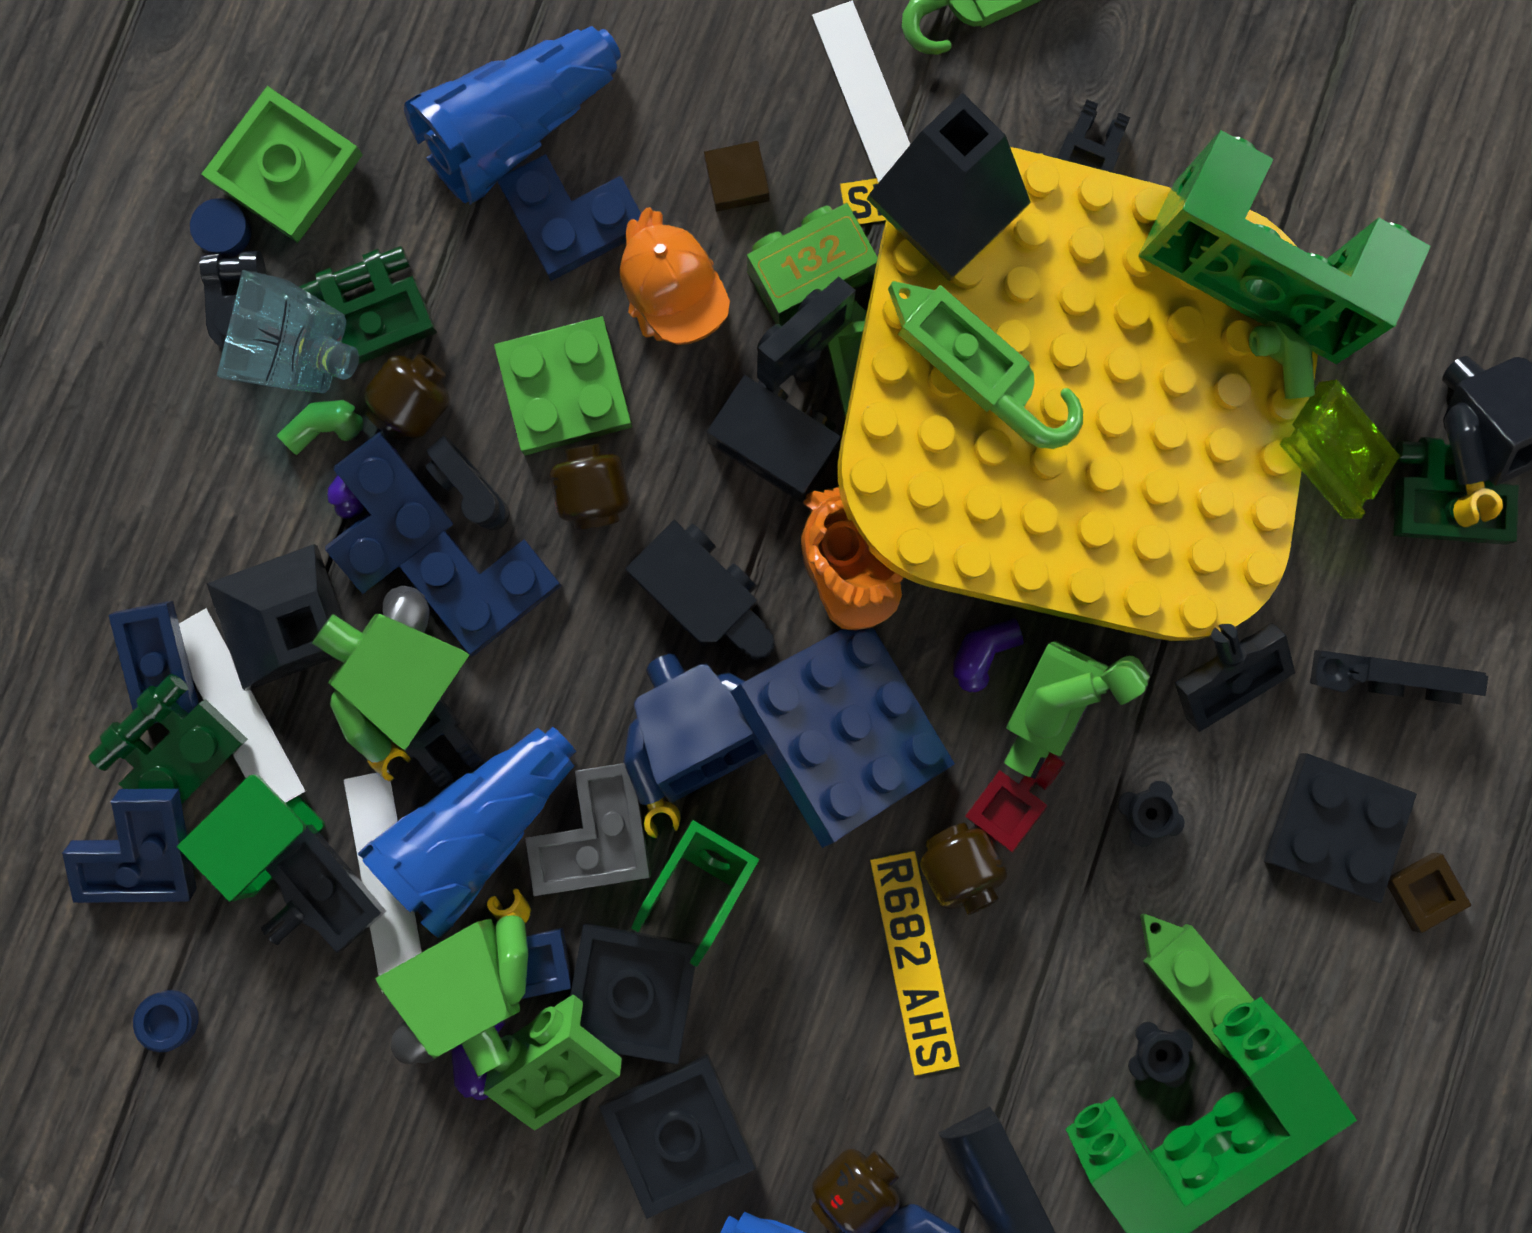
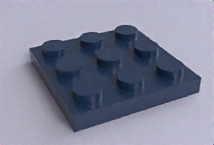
(842, 731)

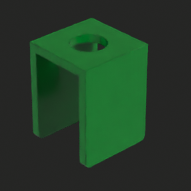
(246, 837)
(733, 873)

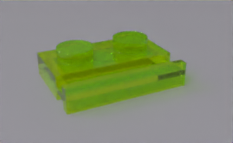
(1340, 449)

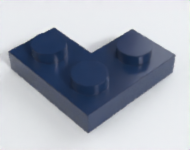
(564, 230)
(399, 519)
(477, 604)
(143, 860)

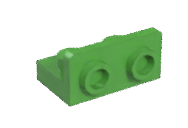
(551, 1066)

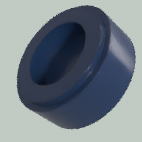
(220, 228)
(165, 1021)

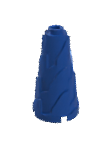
(505, 108)
(458, 839)

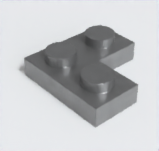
(606, 849)

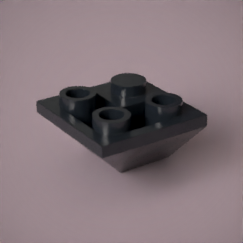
(953, 188)
(275, 615)

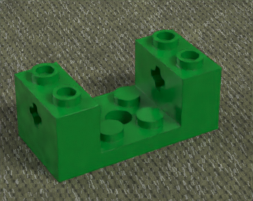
(1246, 265)
(1226, 1152)

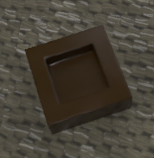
(736, 176)
(1427, 892)

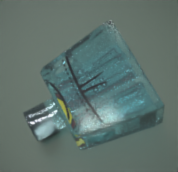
(284, 337)

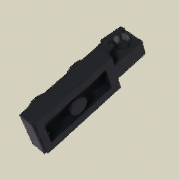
(1390, 677)

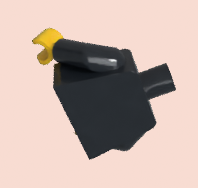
(1488, 431)

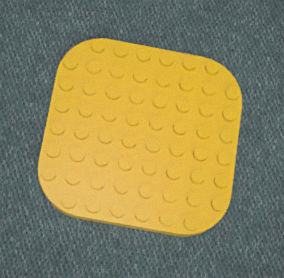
(1169, 496)

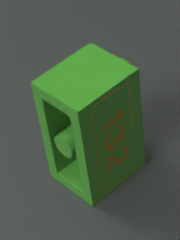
(810, 259)

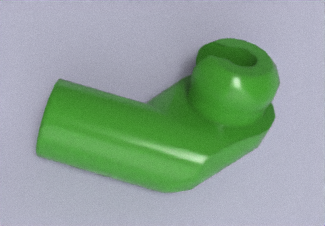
(1288, 350)
(318, 418)

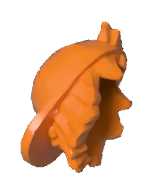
(670, 282)
(849, 578)

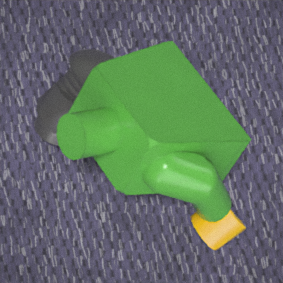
(387, 676)
(462, 990)

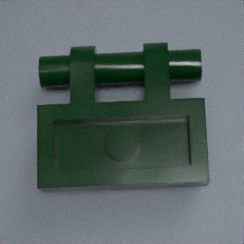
(384, 318)
(1427, 501)
(185, 757)

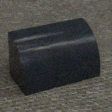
(994, 1175)

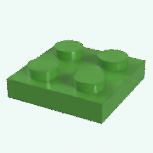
(282, 164)
(563, 385)

